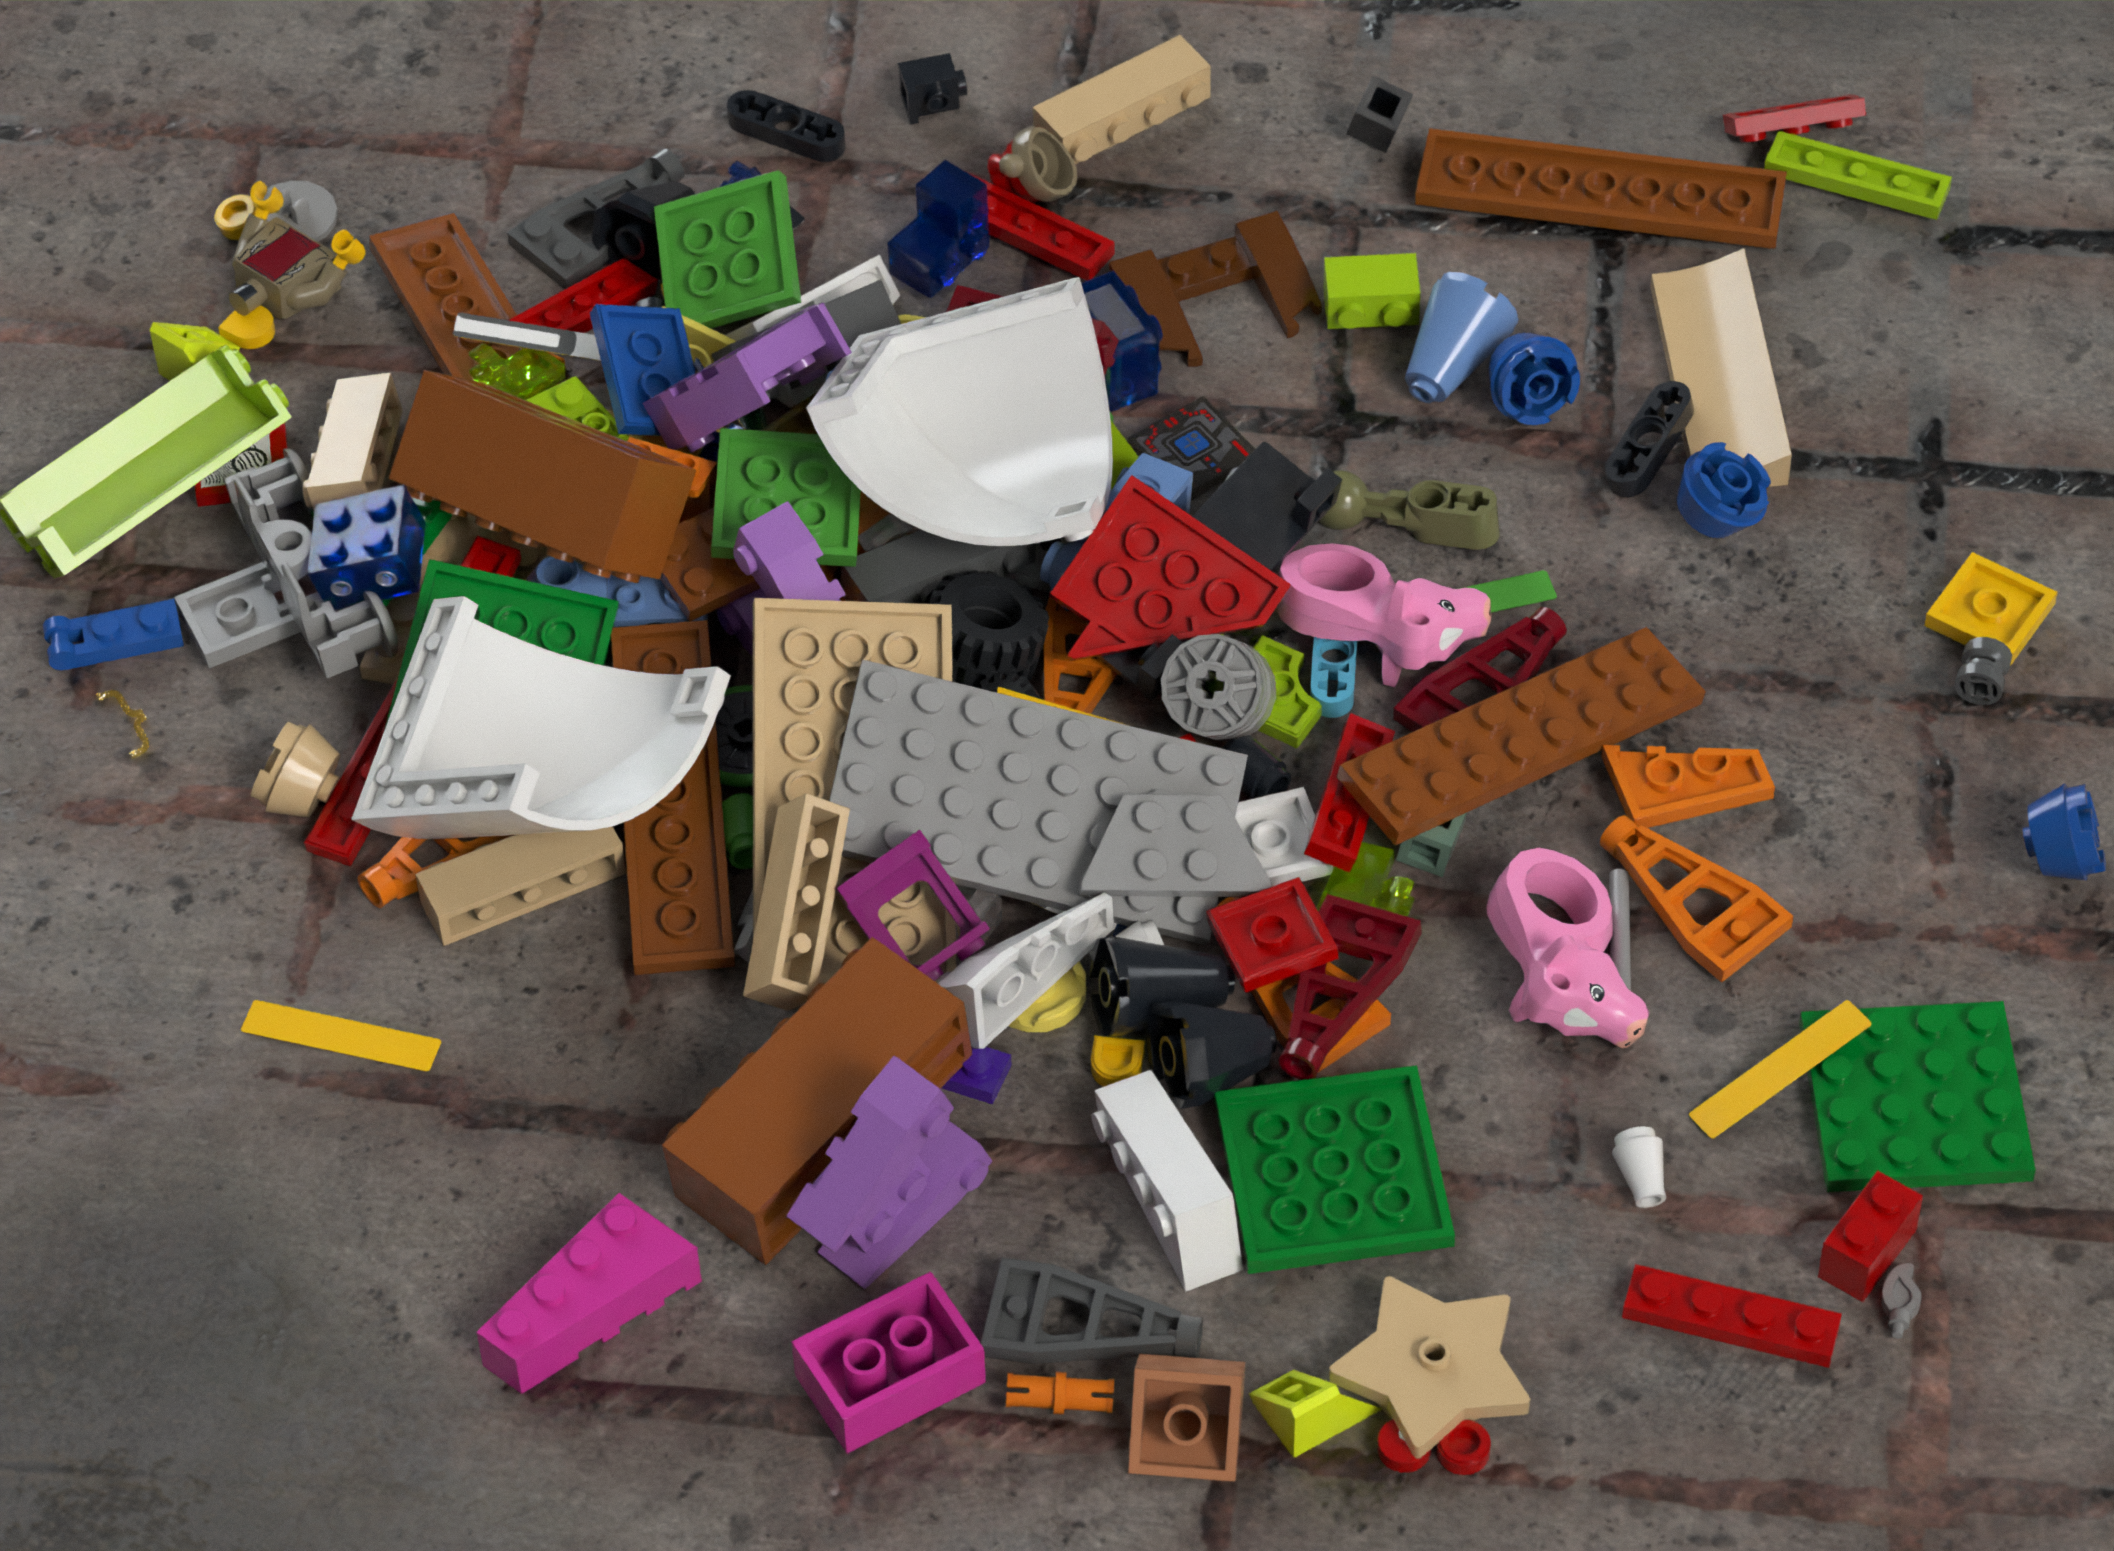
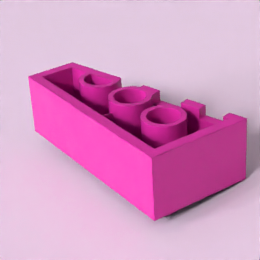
(590, 1288)

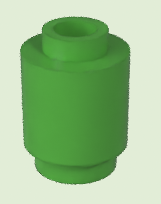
(739, 830)

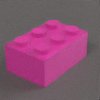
(889, 1362)

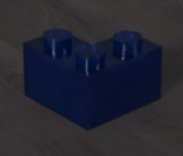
(946, 233)

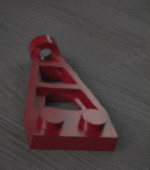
(1527, 639)
(1359, 932)

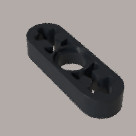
(813, 138)
(1649, 457)

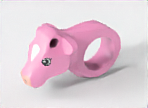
(1352, 597)
(1564, 964)

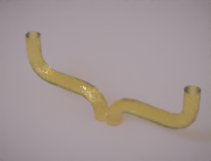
(133, 713)

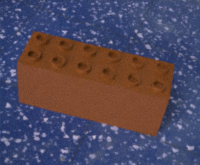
(541, 477)
(776, 1116)

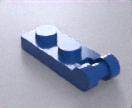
(112, 635)

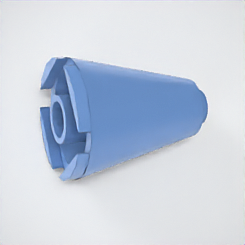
(1456, 335)

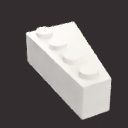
(1170, 1178)

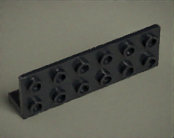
(1262, 512)

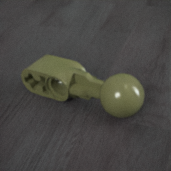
(1431, 509)

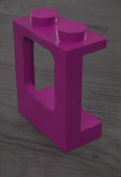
(894, 873)

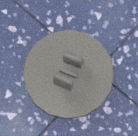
(306, 208)

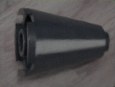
(1146, 973)

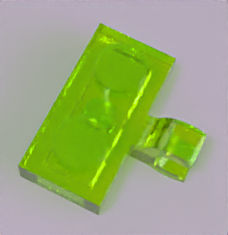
(521, 374)
(1369, 883)

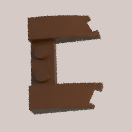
(1258, 252)

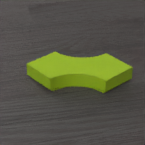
(1293, 710)

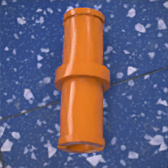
(1059, 1393)

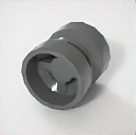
(1983, 671)

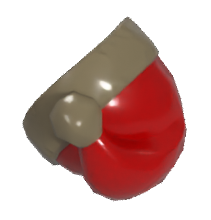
(1034, 167)

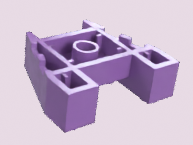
(738, 382)
(783, 562)
(889, 1175)

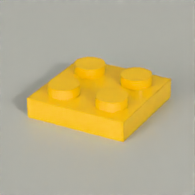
(1990, 603)

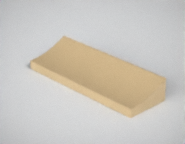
(1722, 356)

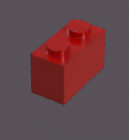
(1870, 1236)

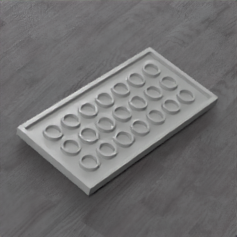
(1012, 788)

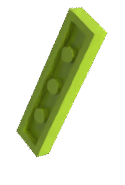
(1859, 175)

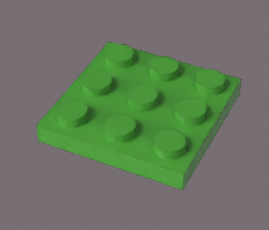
(729, 251)
(773, 467)

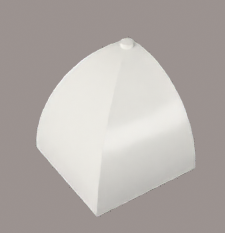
(978, 419)
(527, 738)

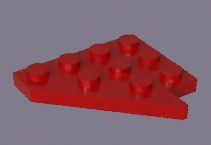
(1158, 575)

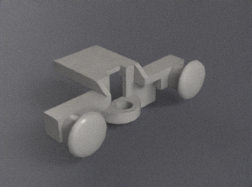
(240, 609)

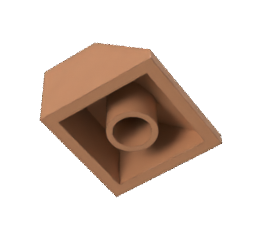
(1186, 1417)

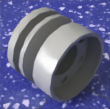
(1229, 713)

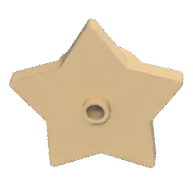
(1433, 1364)

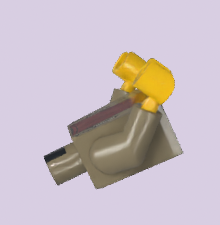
(284, 266)

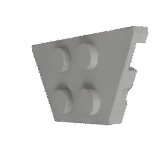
(1174, 850)

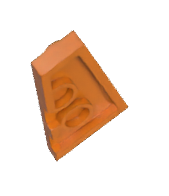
(1680, 786)

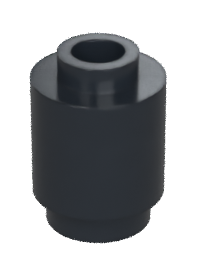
(1263, 771)

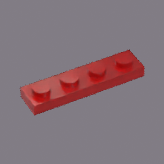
(1046, 234)
(570, 309)
(1339, 817)
(1732, 1315)

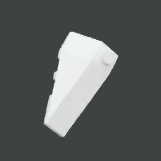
(1017, 971)

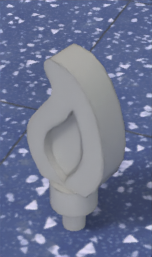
(1900, 1298)

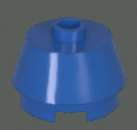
(1532, 377)
(1722, 491)
(2065, 834)

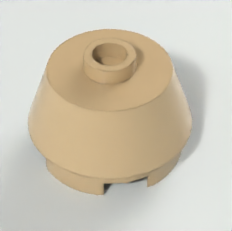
(297, 772)

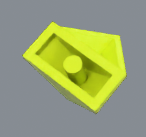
(182, 346)
(1307, 1410)

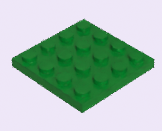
(530, 611)
(1922, 1100)
(1333, 1169)

